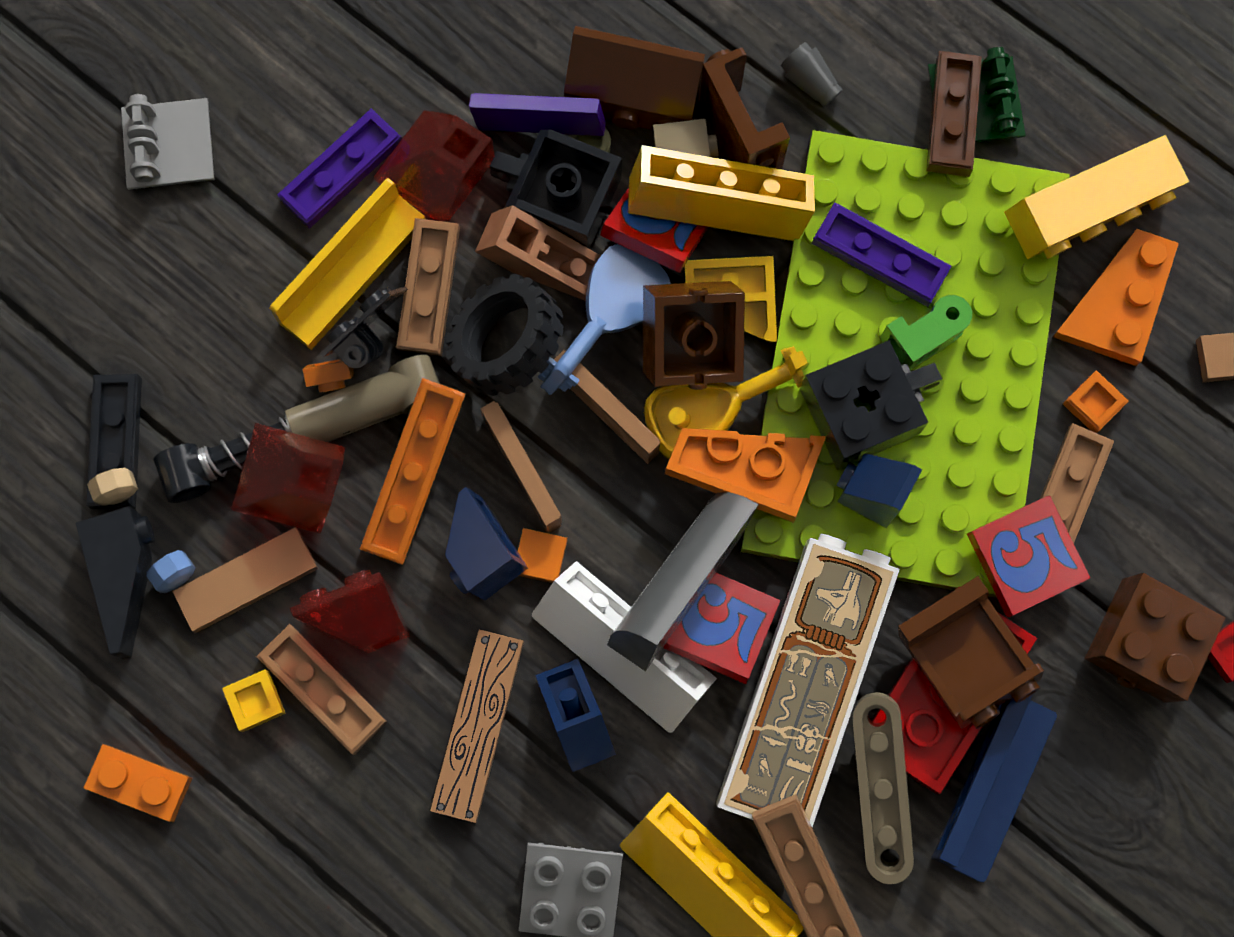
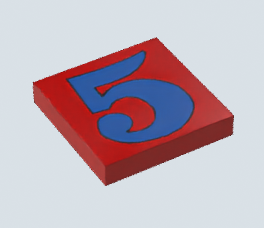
(655, 238)
(1028, 556)
(725, 628)

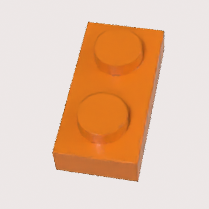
(138, 783)

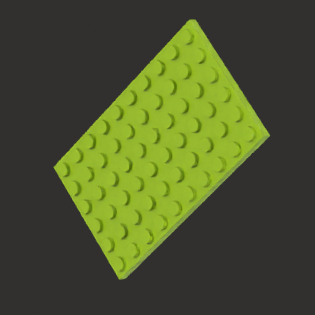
(987, 404)

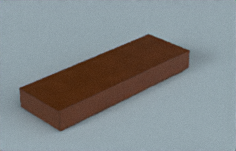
(954, 114)

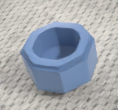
(171, 571)

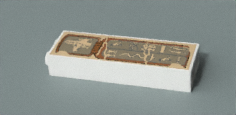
(809, 678)

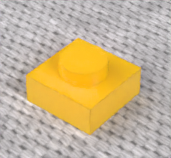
(253, 700)

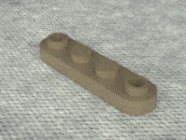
(883, 788)

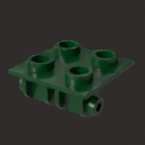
(999, 101)

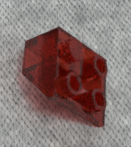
(438, 163)
(288, 478)
(357, 614)

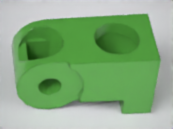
(930, 333)

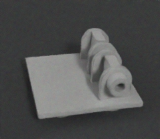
(166, 142)
(570, 891)

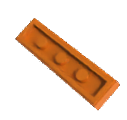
(412, 471)

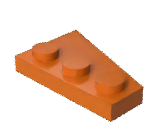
(1123, 301)
(761, 468)

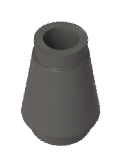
(811, 74)

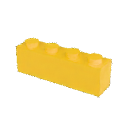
(720, 193)
(1096, 197)

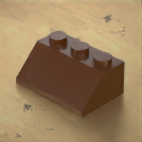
(634, 78)

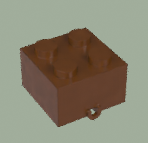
(693, 333)
(1155, 638)

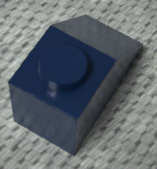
(877, 487)
(480, 549)
(575, 715)

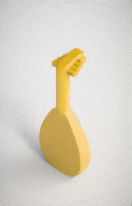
(715, 407)

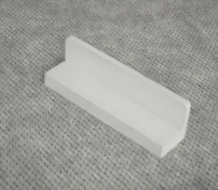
(583, 617)

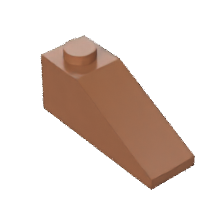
(537, 251)

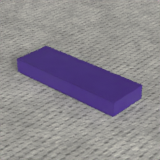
(537, 113)
(340, 168)
(881, 254)

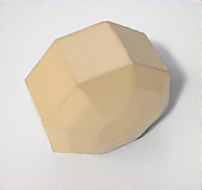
(112, 486)

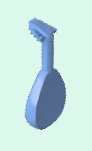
(612, 306)

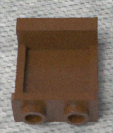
(729, 118)
(970, 655)

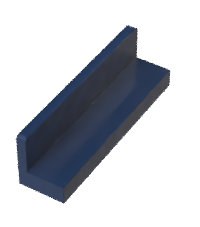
(994, 788)

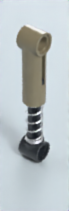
(189, 470)

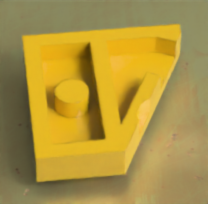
(753, 277)

